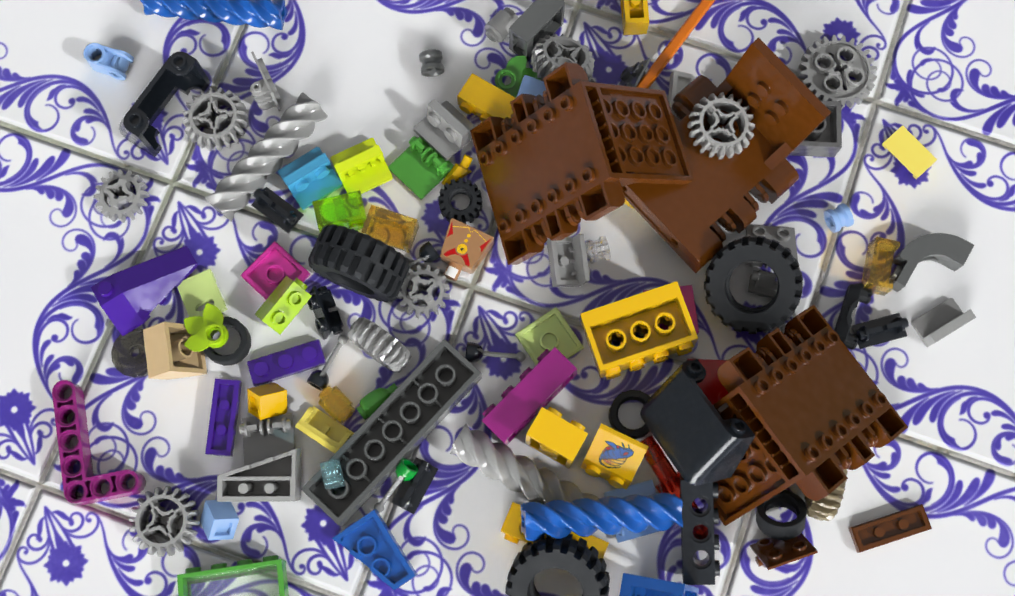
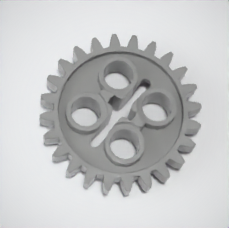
(838, 71)

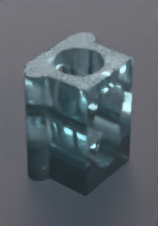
(332, 474)

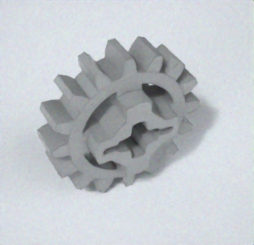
(119, 186)
(431, 285)

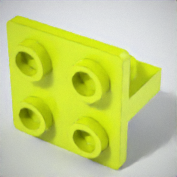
(361, 167)

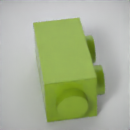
(283, 304)

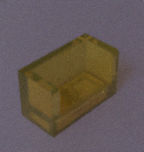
(391, 228)
(879, 265)

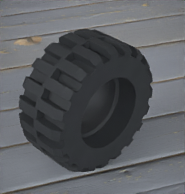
(359, 263)
(746, 318)
(560, 554)

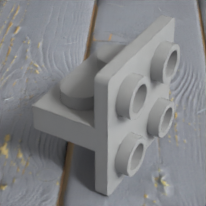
(444, 129)

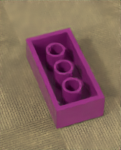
(533, 392)

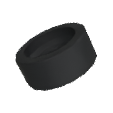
(240, 353)
(613, 413)
(777, 529)

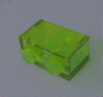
(341, 210)

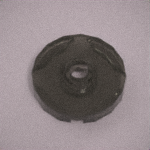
(123, 358)

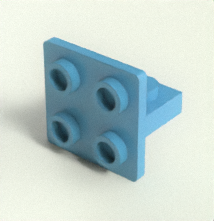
(310, 177)

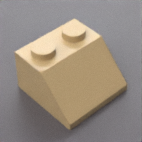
(168, 356)

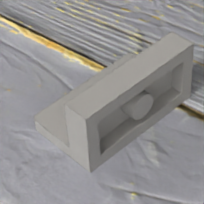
(941, 321)

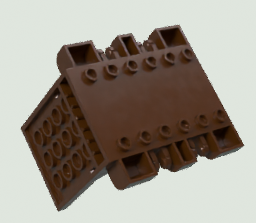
(572, 155)
(720, 191)
(808, 414)

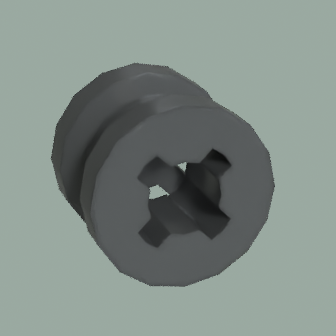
(431, 63)

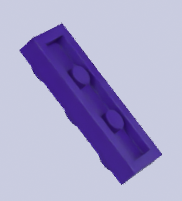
(286, 362)
(223, 417)

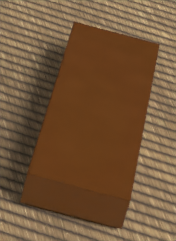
(890, 528)

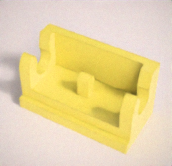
(909, 151)
(323, 429)

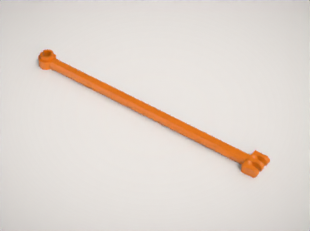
(675, 43)

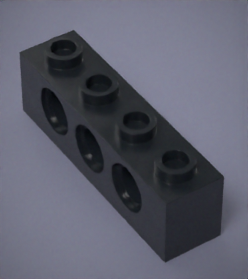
(693, 570)

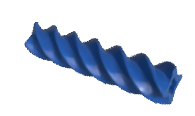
(235, 12)
(607, 514)

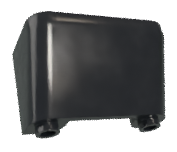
(178, 73)
(692, 430)

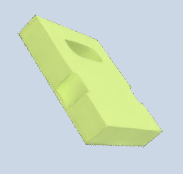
(199, 291)

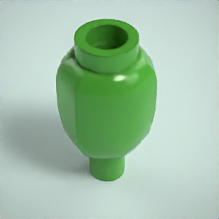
(374, 400)

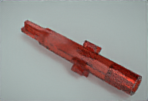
(665, 473)

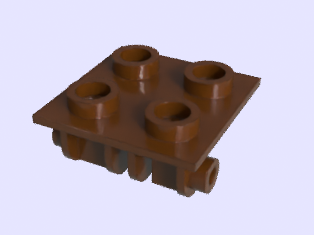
(775, 552)

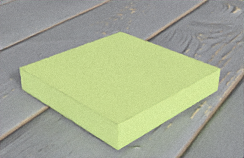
(549, 332)

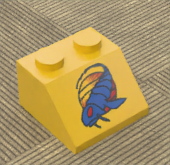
(614, 457)

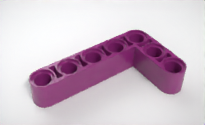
(82, 453)

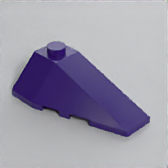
(136, 291)

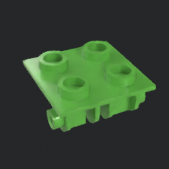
(420, 167)

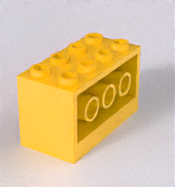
(639, 314)

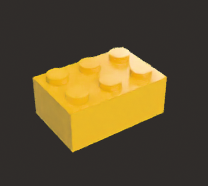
(556, 436)

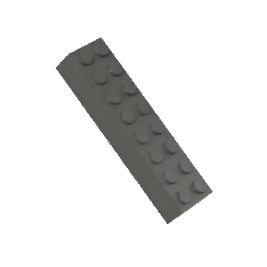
(395, 431)

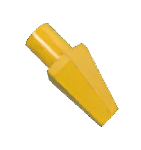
(459, 170)

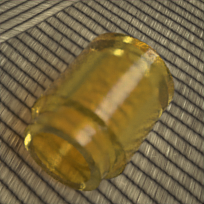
(336, 404)

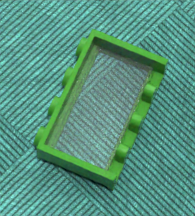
(245, 579)

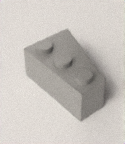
(263, 481)

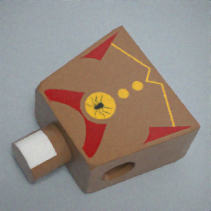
(464, 249)

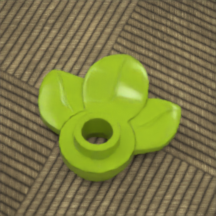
(204, 328)

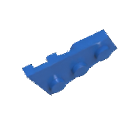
(378, 549)

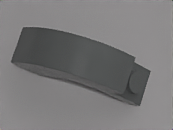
(935, 247)

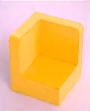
(267, 400)

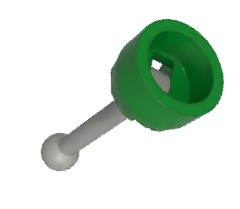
(405, 471)

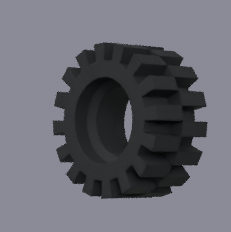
(455, 188)

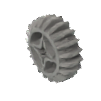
(555, 51)
(198, 118)
(730, 143)
(379, 344)
(152, 504)

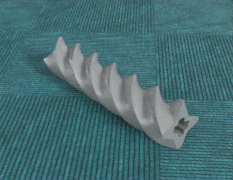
(266, 156)
(515, 471)

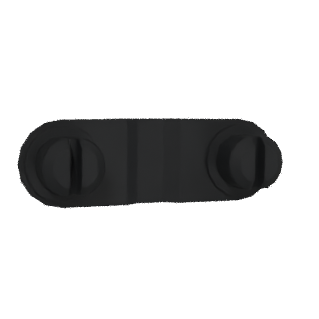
(854, 294)

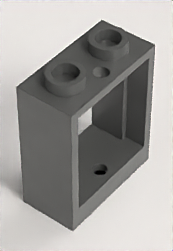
(540, 19)

